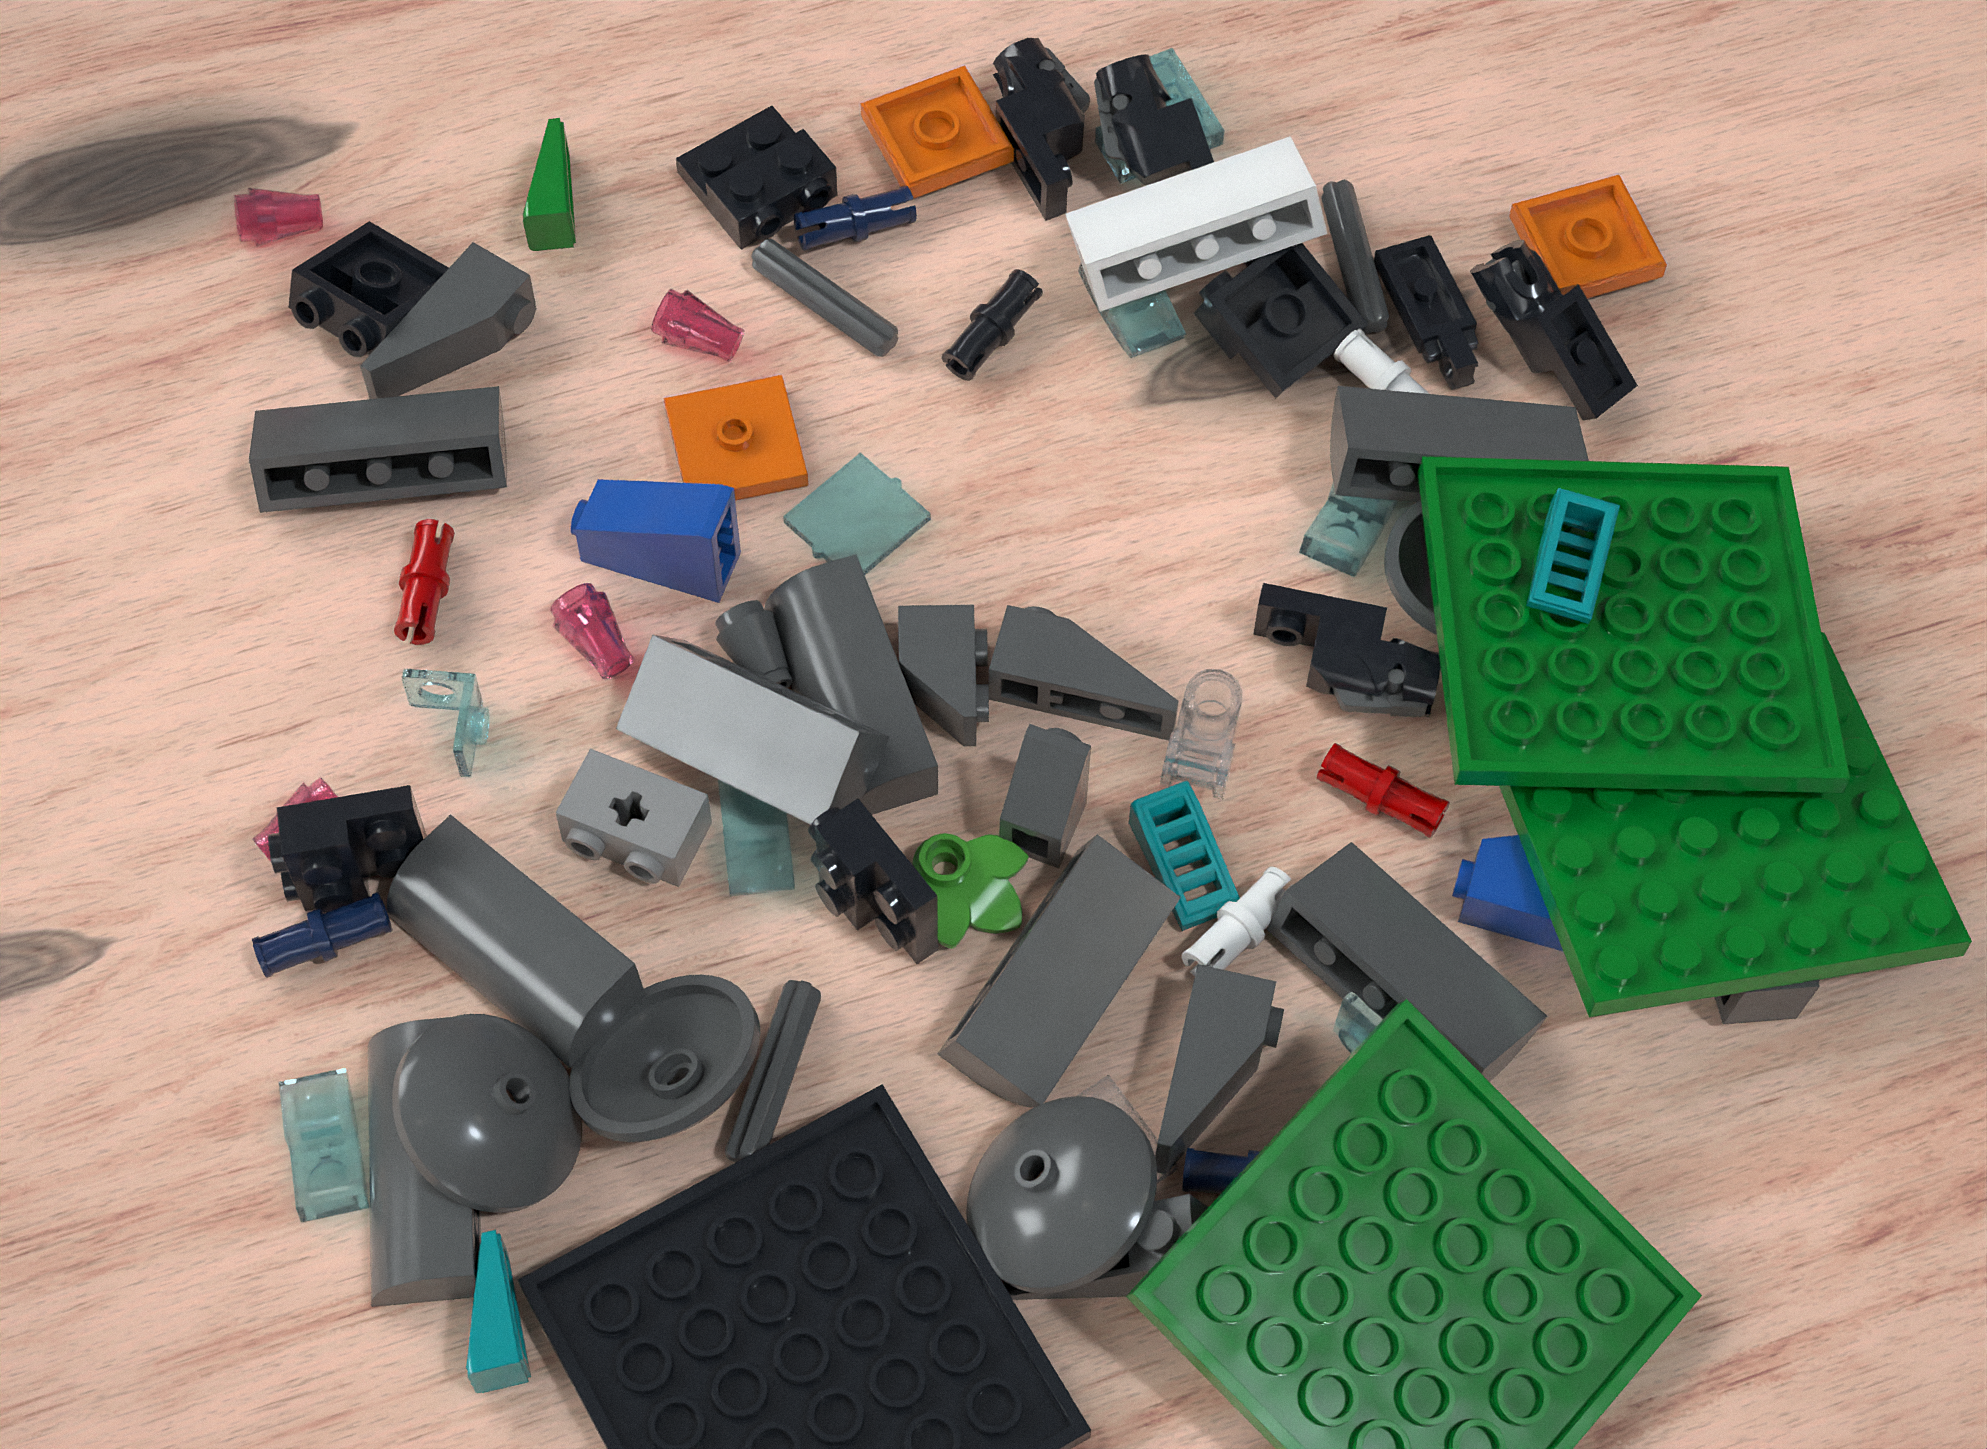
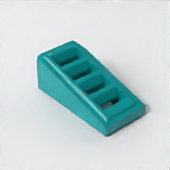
(1581, 513)
(1181, 803)
(496, 1339)

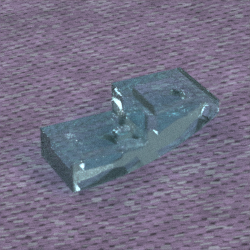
(1142, 322)
(1346, 531)
(755, 844)
(323, 1145)

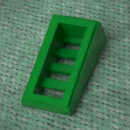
(549, 203)

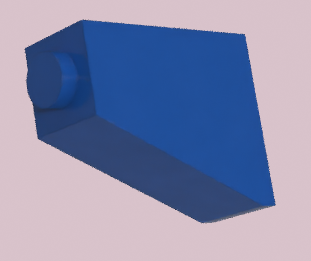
(661, 533)
(1503, 893)

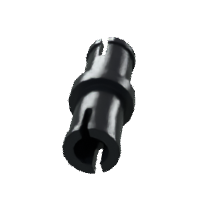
(992, 324)

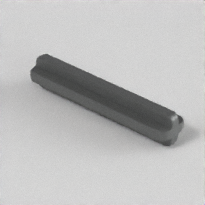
(1354, 254)
(825, 297)
(774, 1070)

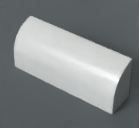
(1196, 223)

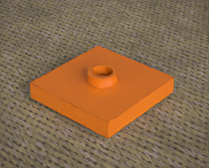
(937, 132)
(1590, 237)
(738, 438)

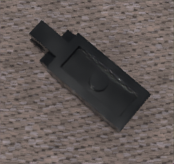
(1431, 307)

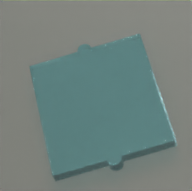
(857, 514)

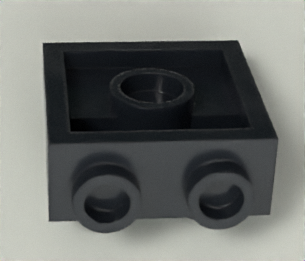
(759, 176)
(361, 287)
(1279, 315)
(339, 842)
(872, 880)

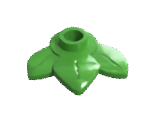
(979, 888)

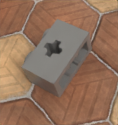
(633, 819)

